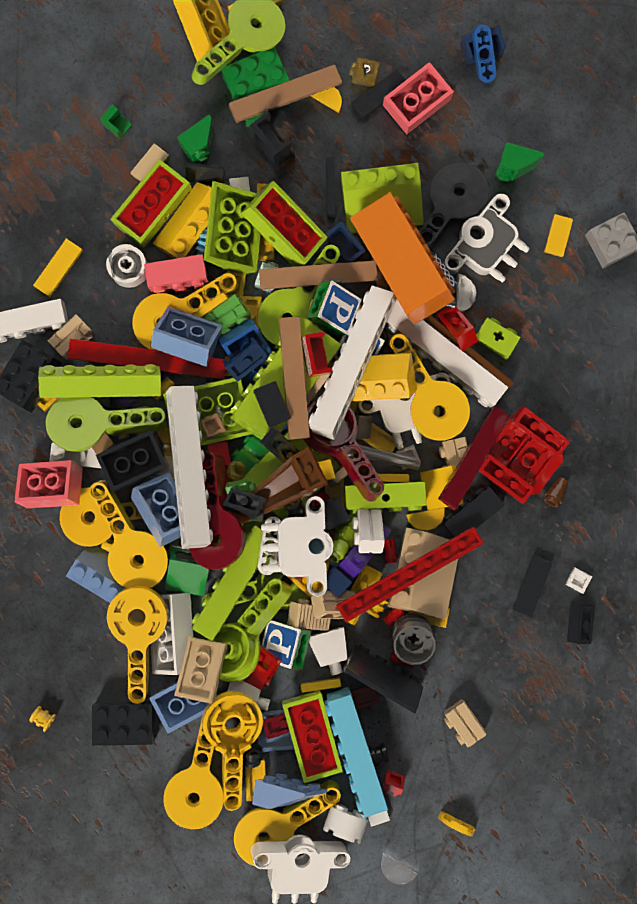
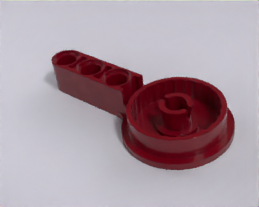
(341, 447)
(222, 523)

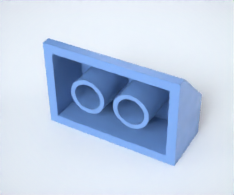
(186, 336)
(159, 508)
(93, 573)
(176, 710)

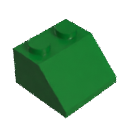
(198, 141)
(516, 161)

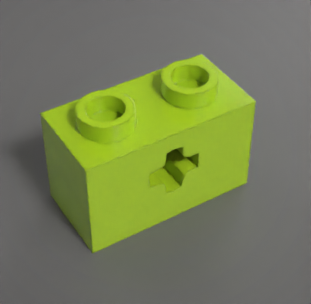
(504, 345)

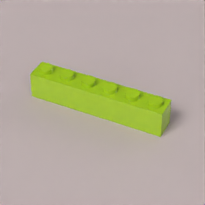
(99, 381)
(230, 587)

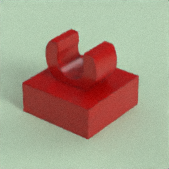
(393, 782)

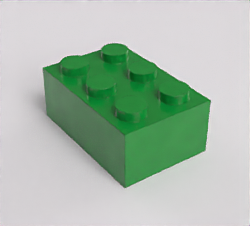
(254, 74)

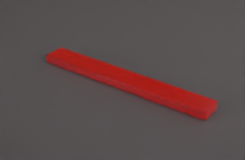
(126, 355)
(409, 574)

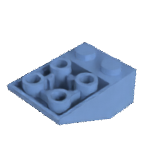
(281, 791)

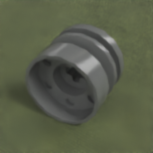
(413, 649)

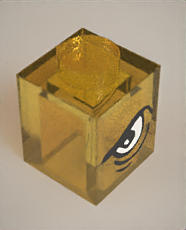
(364, 72)

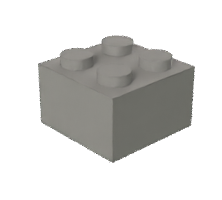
(612, 240)

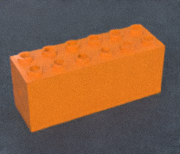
(403, 258)

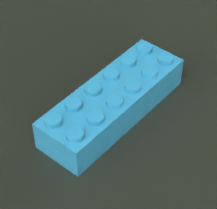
(356, 751)

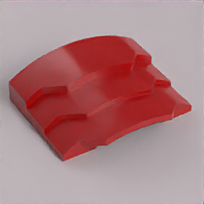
(524, 455)

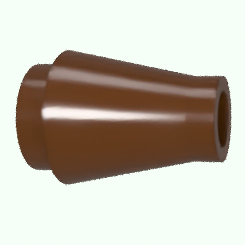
(556, 493)

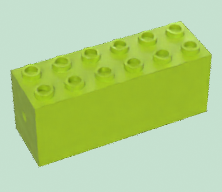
(248, 412)

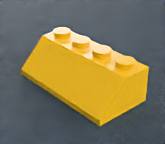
(203, 24)
(184, 228)
(387, 378)

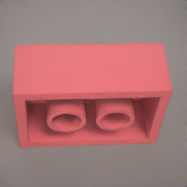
(418, 98)
(177, 274)
(48, 484)

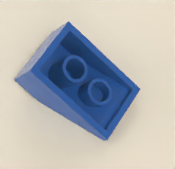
(239, 339)

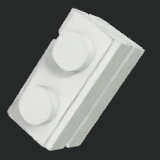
(369, 531)

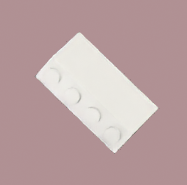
(169, 648)

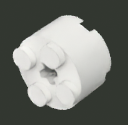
(118, 261)
(346, 824)

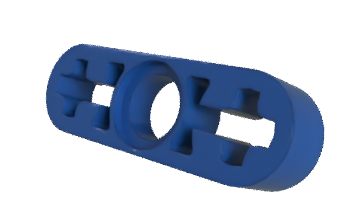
(486, 38)

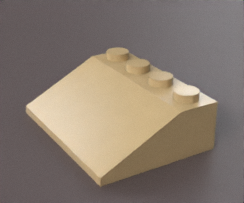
(431, 593)

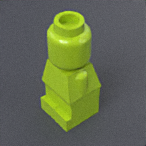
(344, 540)

